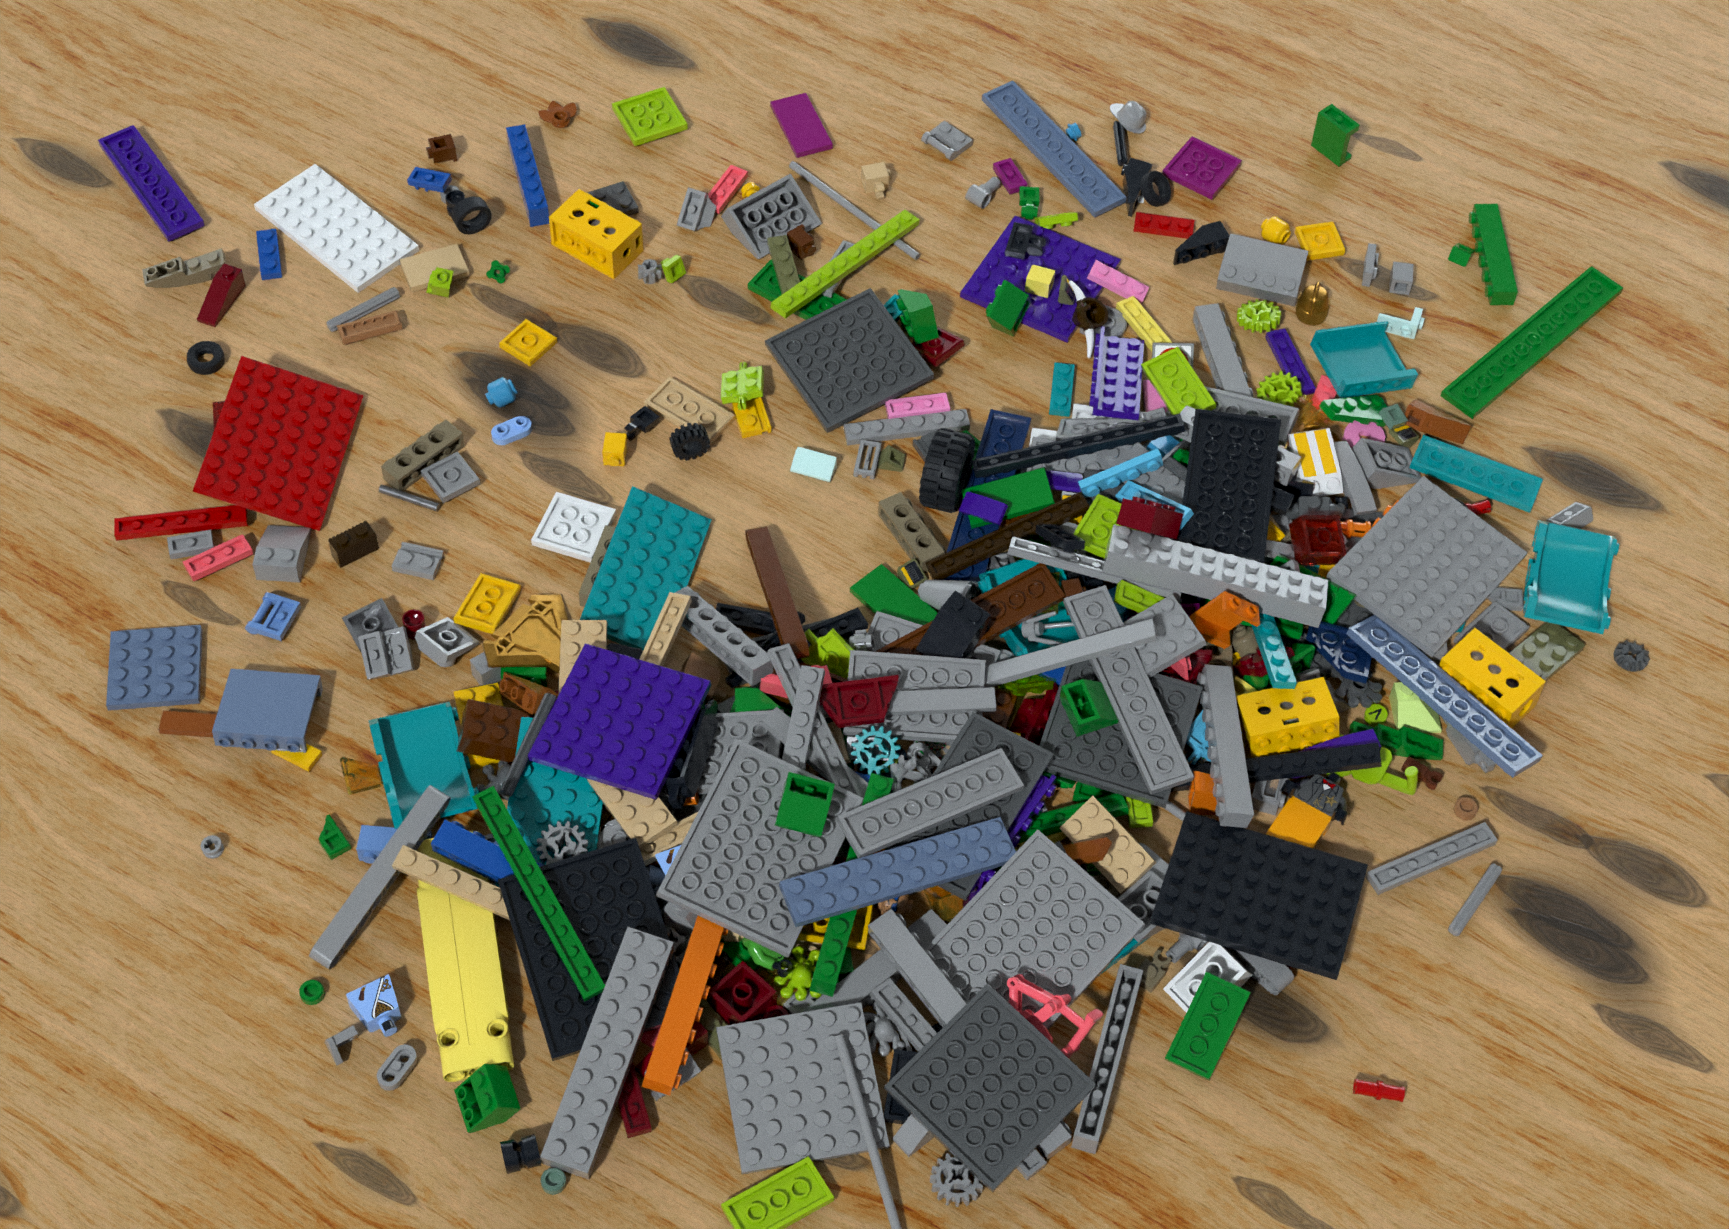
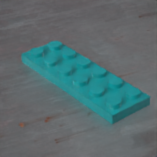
(1476, 473)

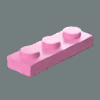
(1117, 281)
(917, 405)

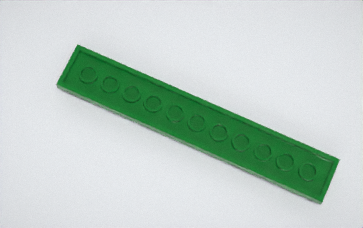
(1531, 342)

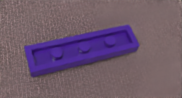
(1289, 359)

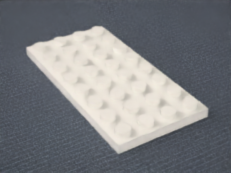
(336, 228)

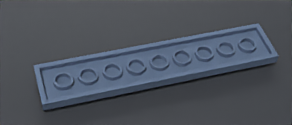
(1054, 149)
(1445, 696)
(897, 872)

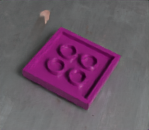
(1201, 167)

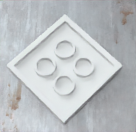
(572, 526)

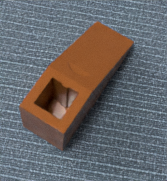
(1435, 422)
(523, 692)

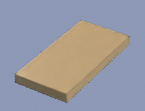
(683, 406)

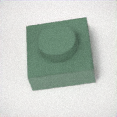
(1393, 416)

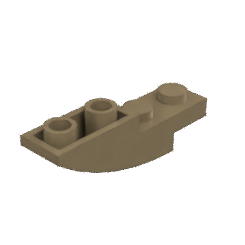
(183, 273)

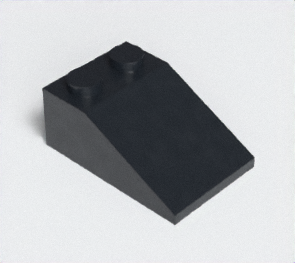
(955, 628)

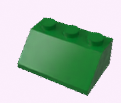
(1299, 662)

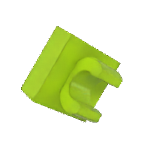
(673, 268)

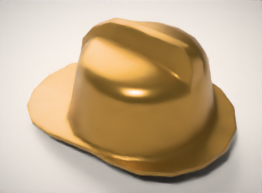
(1313, 305)

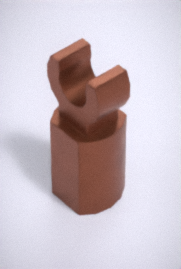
(1424, 773)

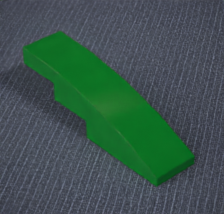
(1405, 741)

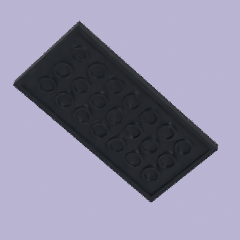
(1230, 482)

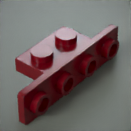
(1033, 716)

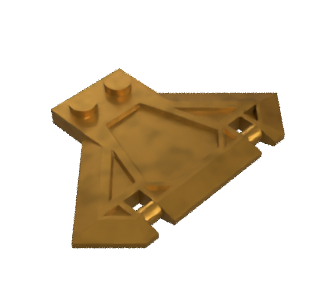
(529, 635)

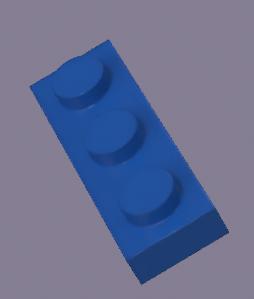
(269, 254)

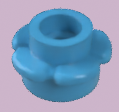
(1073, 131)

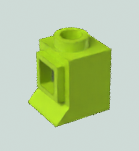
(440, 282)

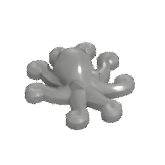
(883, 1031)

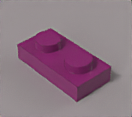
(1009, 175)

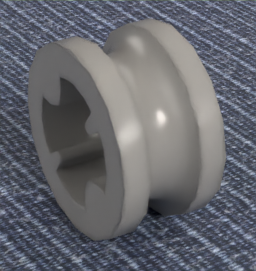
(219, 848)

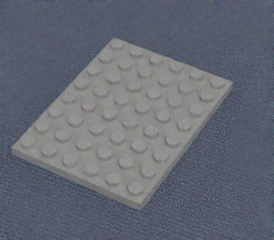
(1427, 566)
(738, 857)
(1036, 921)

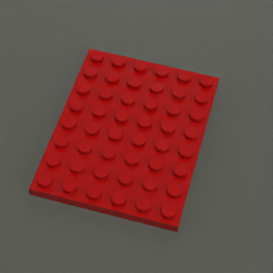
(278, 443)

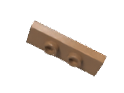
(369, 327)

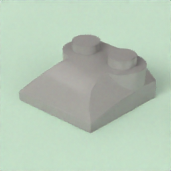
(444, 641)

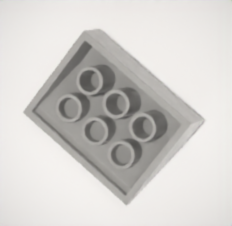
(770, 214)
(1262, 269)

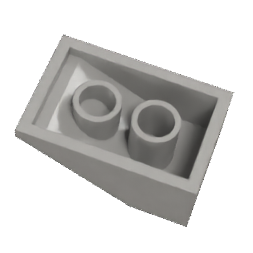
(1385, 464)
(281, 553)
(1141, 901)

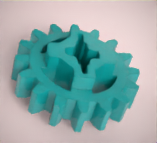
(878, 740)

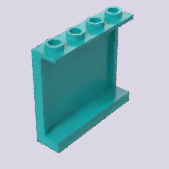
(1361, 360)

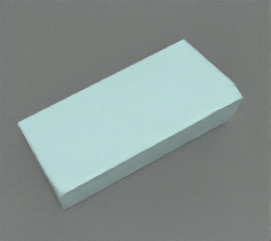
(814, 464)

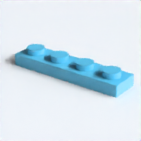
(1120, 473)
(1132, 489)

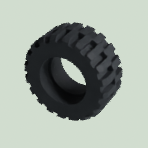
(946, 470)

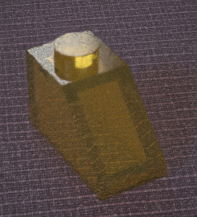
(943, 903)

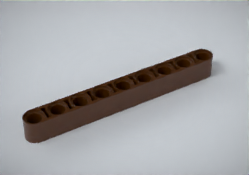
(776, 591)

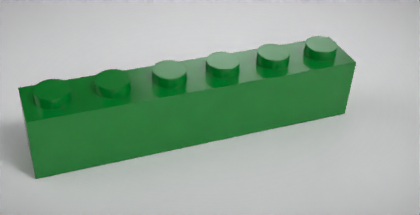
(1493, 254)

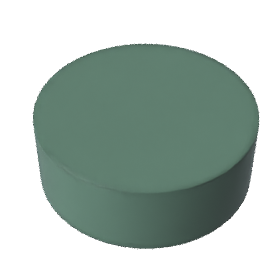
(553, 1181)

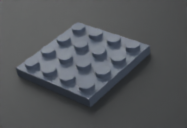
(154, 667)

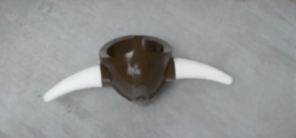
(1088, 315)

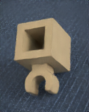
(875, 179)

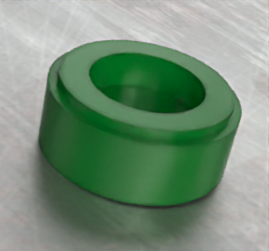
(311, 992)

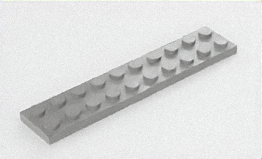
(1131, 695)

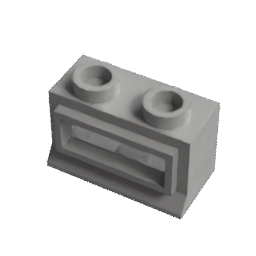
(1268, 796)

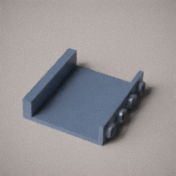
(266, 710)

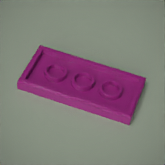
(801, 125)

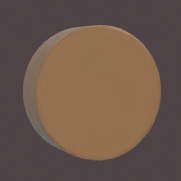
(1465, 808)

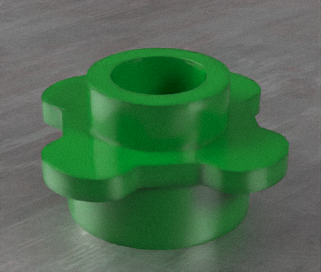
(496, 265)

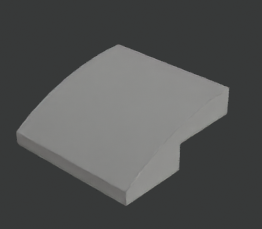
(386, 653)

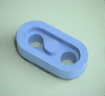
(513, 430)

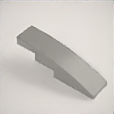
(1354, 480)

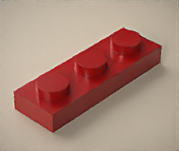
(1163, 225)

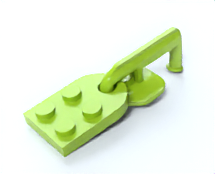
(1380, 776)

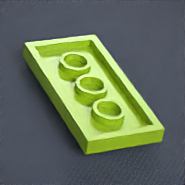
(1177, 382)
(779, 1199)

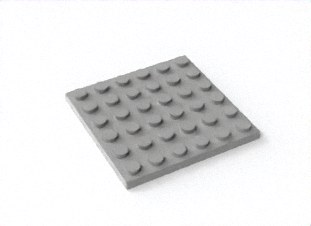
(792, 1088)

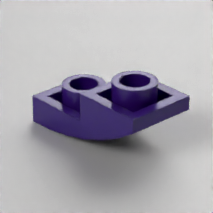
(983, 508)

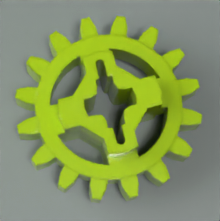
(1259, 316)
(1278, 389)

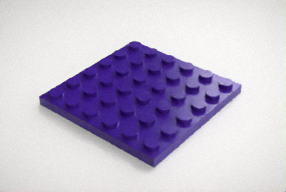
(1059, 254)
(620, 721)

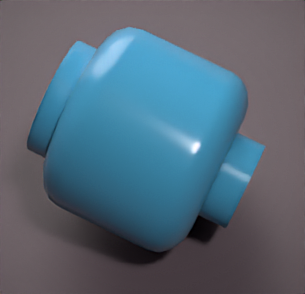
(501, 392)

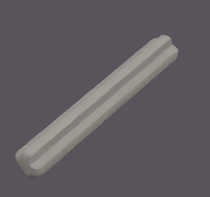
(363, 308)
(1474, 900)

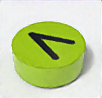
(1375, 715)

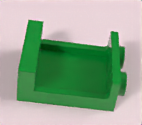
(1333, 134)

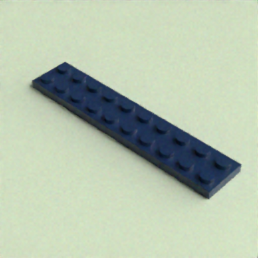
(1001, 434)

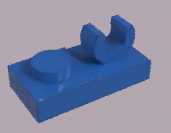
(429, 179)

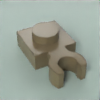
(1153, 971)

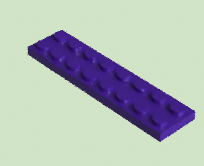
(151, 183)

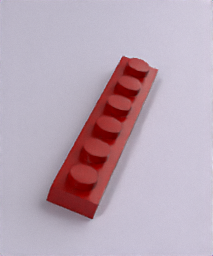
(180, 522)

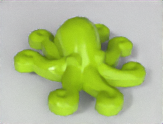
(799, 975)

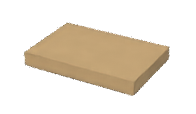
(420, 266)

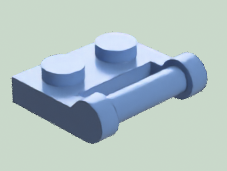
(279, 618)

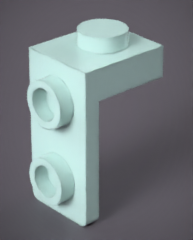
(1403, 327)

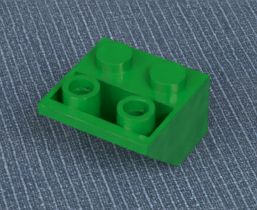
(1008, 308)
(917, 316)
(1087, 706)
(804, 804)
(487, 1098)

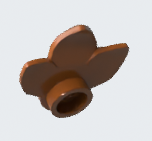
(558, 115)

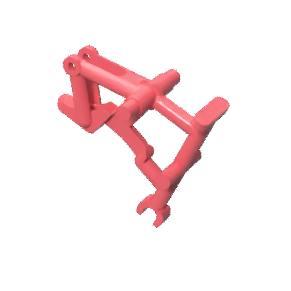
(1052, 1005)

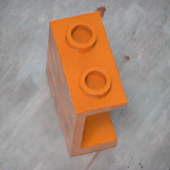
(1222, 615)

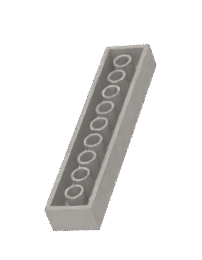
(1210, 573)
(607, 1053)

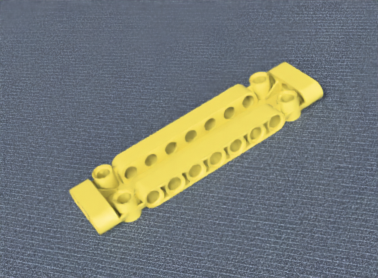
(463, 978)

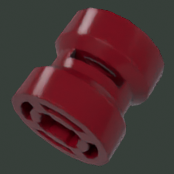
(413, 621)

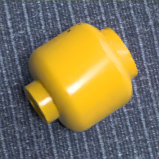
(1275, 230)

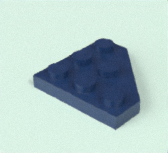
(1340, 651)

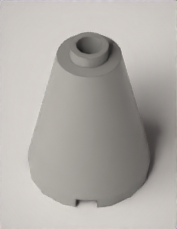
(938, 591)

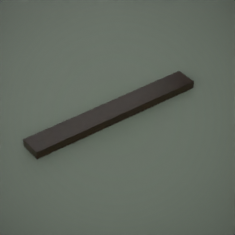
(1001, 538)

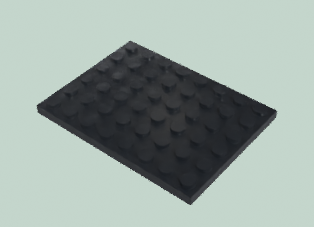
(1260, 895)
(601, 898)

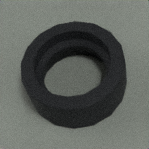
(477, 223)

